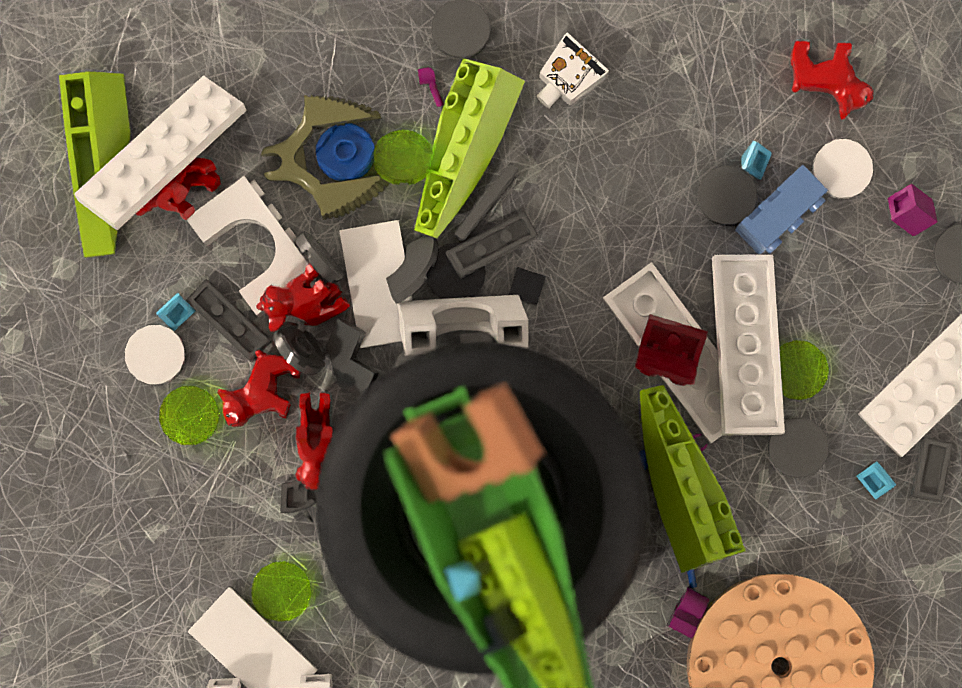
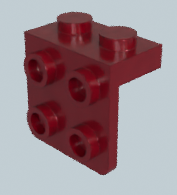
(670, 350)

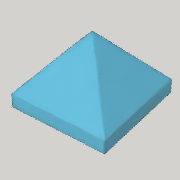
(755, 159)
(175, 311)
(876, 480)
(463, 580)

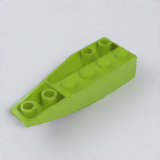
(95, 133)
(465, 140)
(685, 487)
(518, 574)

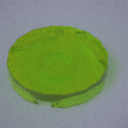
(403, 157)
(802, 370)
(189, 415)
(281, 591)

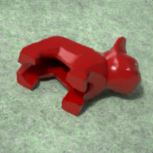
(831, 77)
(172, 197)
(302, 301)
(260, 391)
(313, 439)

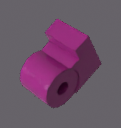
(688, 612)

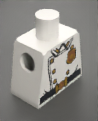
(570, 73)

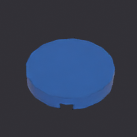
(345, 152)

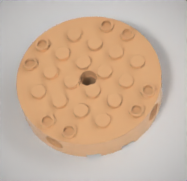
(775, 619)

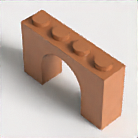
(445, 473)

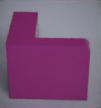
(912, 210)

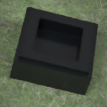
(527, 285)

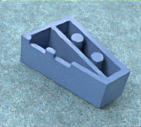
(782, 211)

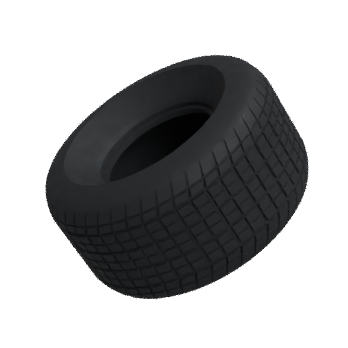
(366, 521)

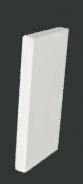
(369, 258)
(249, 645)

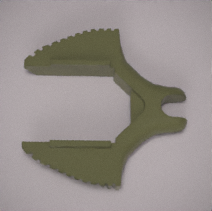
(331, 198)

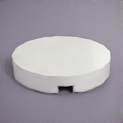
(843, 168)
(155, 354)

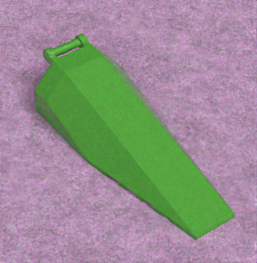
(445, 524)

